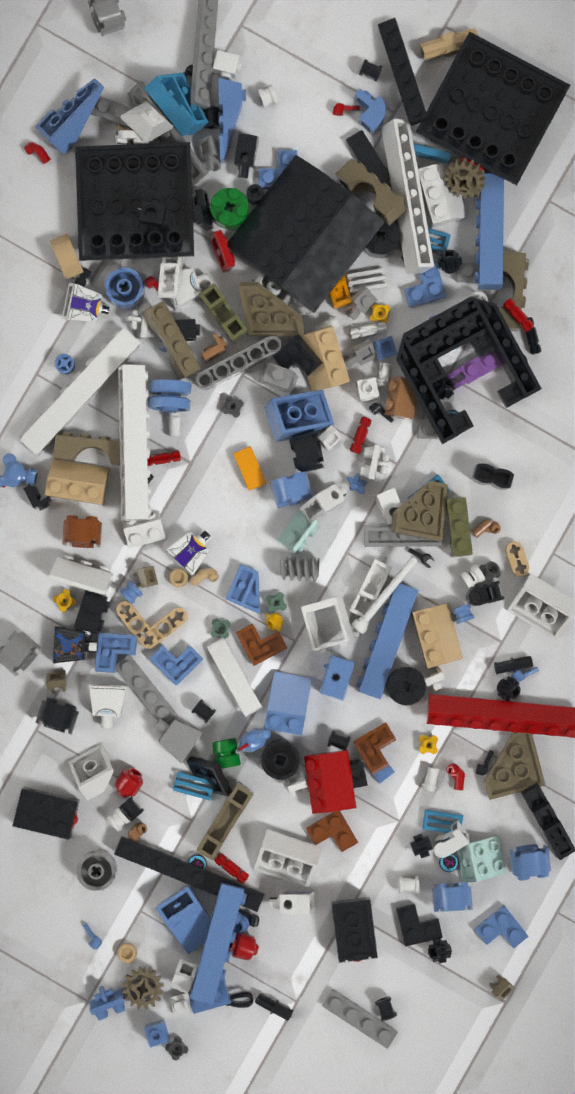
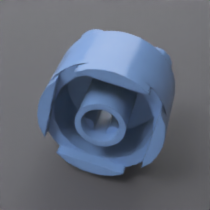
(121, 278)
(291, 489)
(530, 861)
(452, 898)

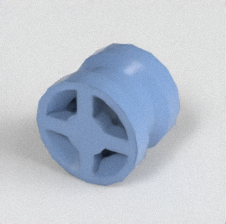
(62, 361)
(131, 592)
(463, 613)

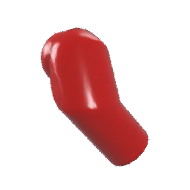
(39, 150)
(458, 774)

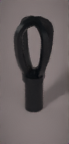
(240, 995)

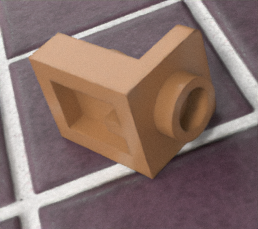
(212, 351)

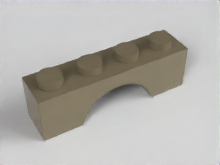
(356, 178)
(514, 269)
(163, 324)
(69, 447)
(225, 821)

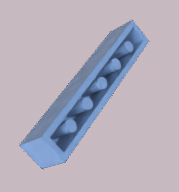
(490, 234)
(387, 642)
(217, 942)

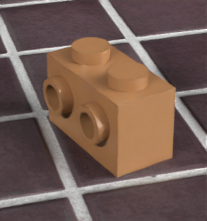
(400, 400)

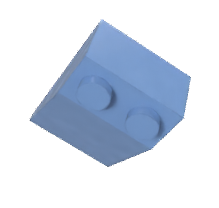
(298, 414)
(288, 703)

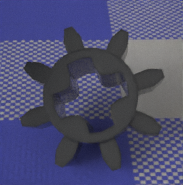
(450, 261)
(444, 388)
(508, 688)
(421, 846)
(439, 951)

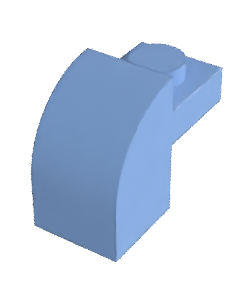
(374, 113)

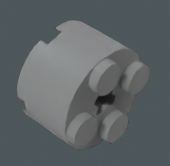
(107, 16)
(18, 652)
(98, 859)

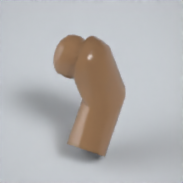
(486, 526)
(136, 831)

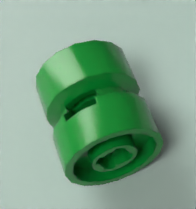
(226, 753)

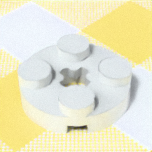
(129, 137)

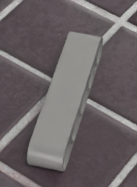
(228, 363)

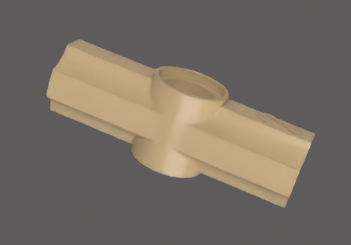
(446, 45)

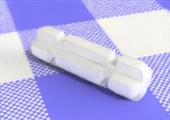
(368, 330)

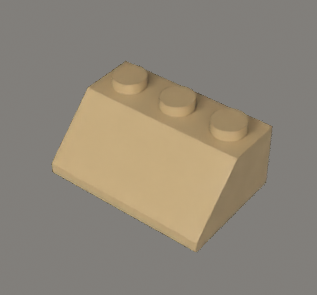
(326, 347)
(77, 482)
(437, 635)

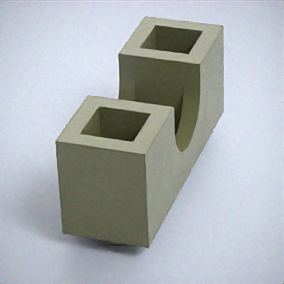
(223, 314)
(459, 527)

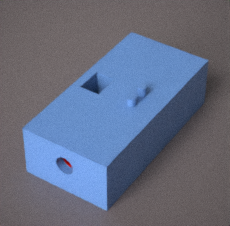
(336, 677)

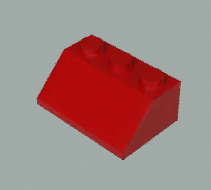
(330, 782)

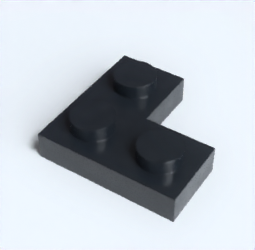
(202, 211)
(298, 351)
(212, 772)
(415, 931)

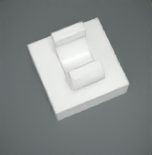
(329, 437)
(433, 677)
(296, 783)
(180, 1004)

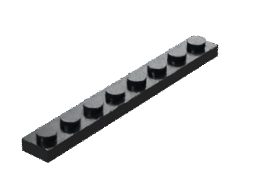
(182, 870)

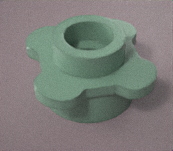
(272, 606)
(216, 632)

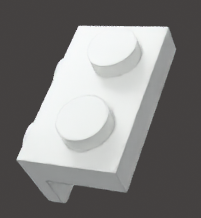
(144, 532)

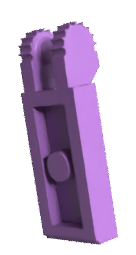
(476, 368)

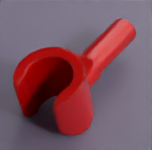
(339, 108)
(151, 281)

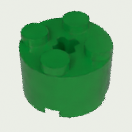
(236, 200)

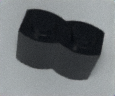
(497, 478)
(91, 612)

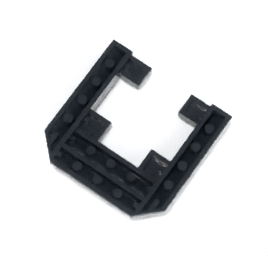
(464, 322)

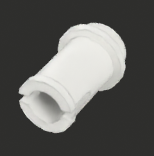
(331, 321)
(384, 375)
(174, 424)
(431, 779)

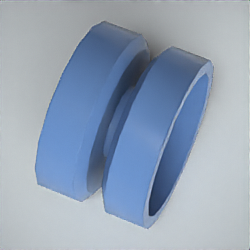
(168, 395)

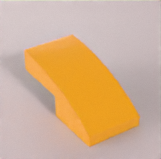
(340, 294)
(249, 468)

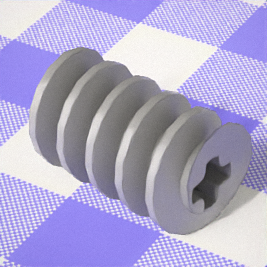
(299, 568)

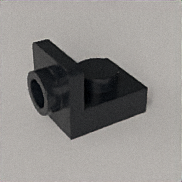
(34, 495)

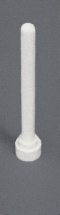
(362, 623)

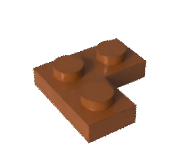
(258, 649)
(370, 745)
(335, 826)

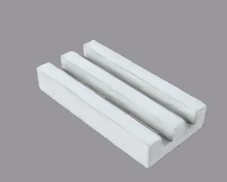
(367, 273)

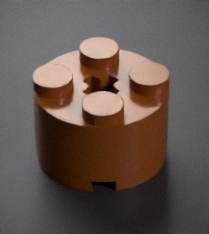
(82, 532)

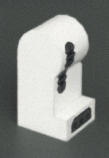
(451, 842)

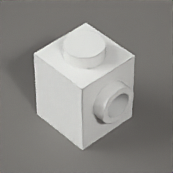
(227, 65)
(183, 976)

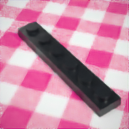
(403, 72)

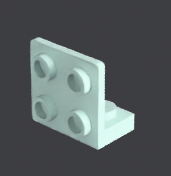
(297, 532)
(481, 860)

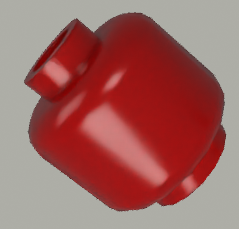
(129, 782)
(243, 946)

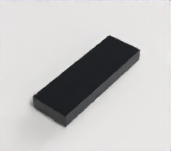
(367, 155)

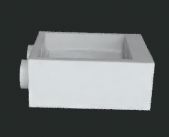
(312, 626)

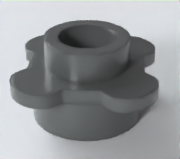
(235, 411)
(490, 570)
(176, 1054)

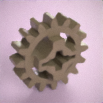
(465, 178)
(135, 986)

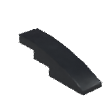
(548, 821)

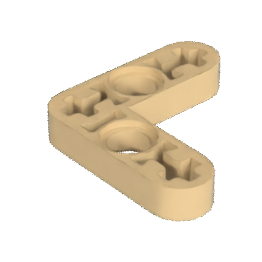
(153, 631)

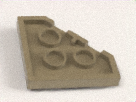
(267, 313)
(422, 513)
(515, 767)

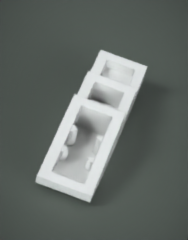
(170, 277)
(368, 592)
(234, 677)

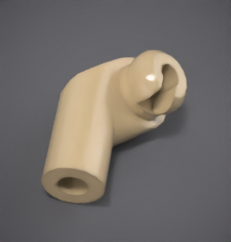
(202, 574)

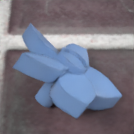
(357, 484)

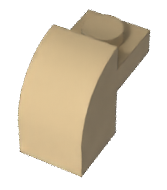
(66, 256)

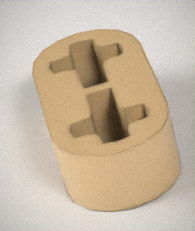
(513, 561)

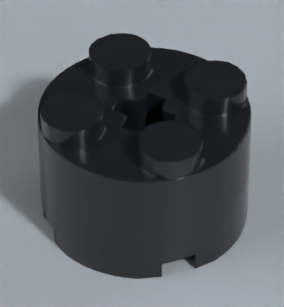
(387, 247)
(307, 452)
(414, 692)
(57, 716)
(274, 769)

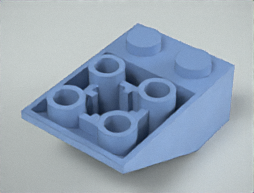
(185, 918)

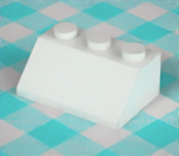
(439, 203)
(82, 575)
(543, 606)
(287, 858)

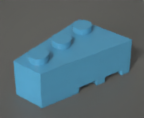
(173, 96)

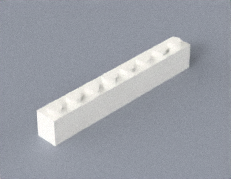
(406, 182)
(80, 392)
(133, 443)

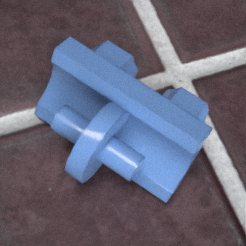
(105, 1000)

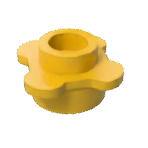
(380, 308)
(59, 600)
(274, 621)
(433, 742)

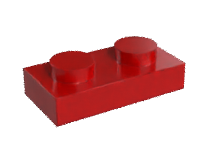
(224, 257)

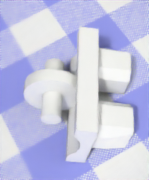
(138, 322)
(378, 464)

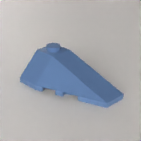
(230, 107)
(66, 124)

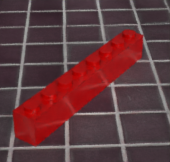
(501, 715)

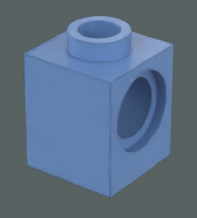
(157, 1033)

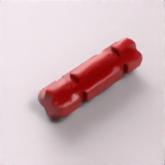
(518, 315)
(360, 435)
(162, 458)
(231, 868)

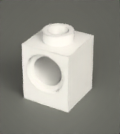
(367, 390)

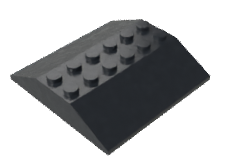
(493, 108)
(112, 187)
(305, 233)

